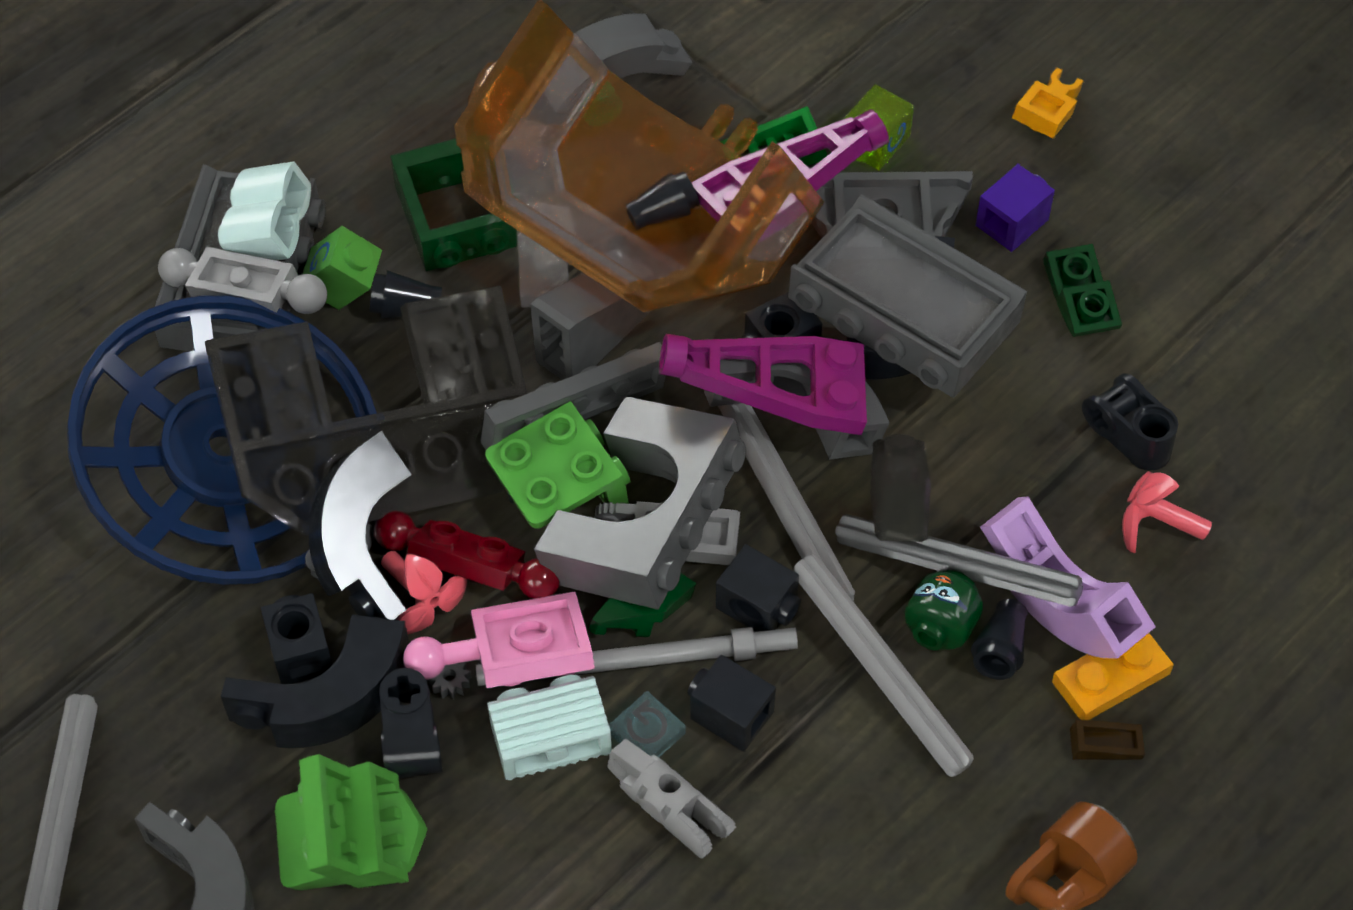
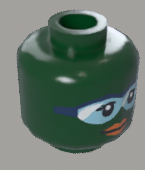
(943, 610)

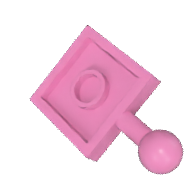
(514, 643)

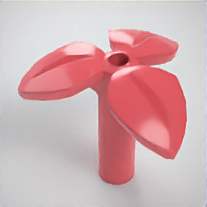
(1148, 501)
(423, 583)

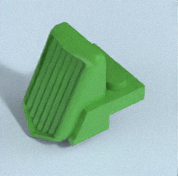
(346, 827)

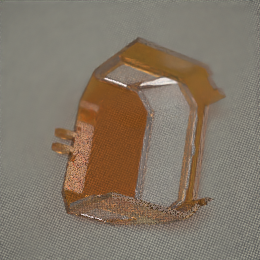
(568, 143)

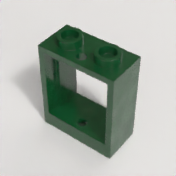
(446, 246)

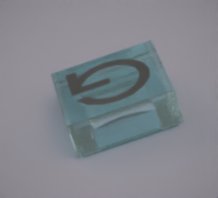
(648, 726)

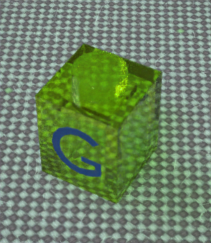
(896, 116)

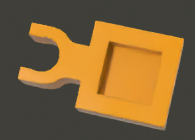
(1048, 106)

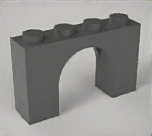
(645, 555)

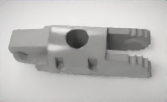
(668, 797)

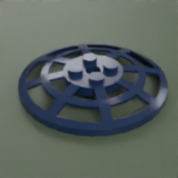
(186, 437)

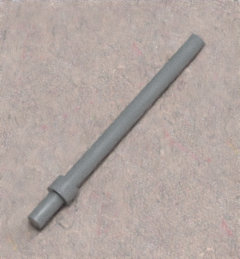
(741, 644)

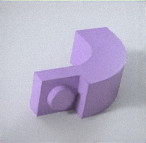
(1107, 614)

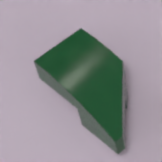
(641, 618)

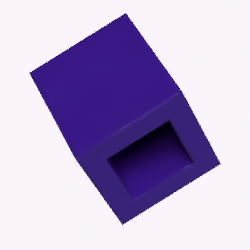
(1015, 207)

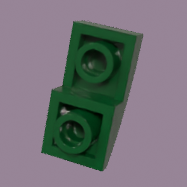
(1080, 292)

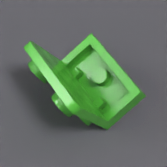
(557, 466)

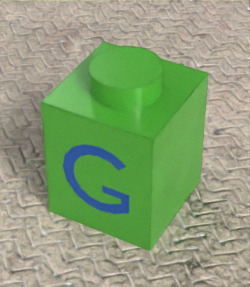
(344, 265)

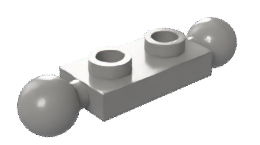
(243, 276)

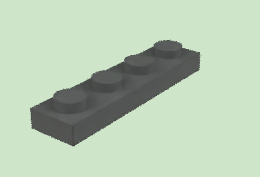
(590, 391)

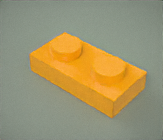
(1098, 683)

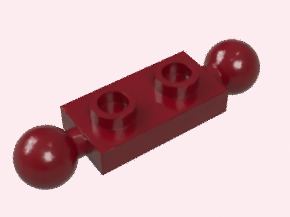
(466, 554)

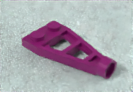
(844, 139)
(835, 368)

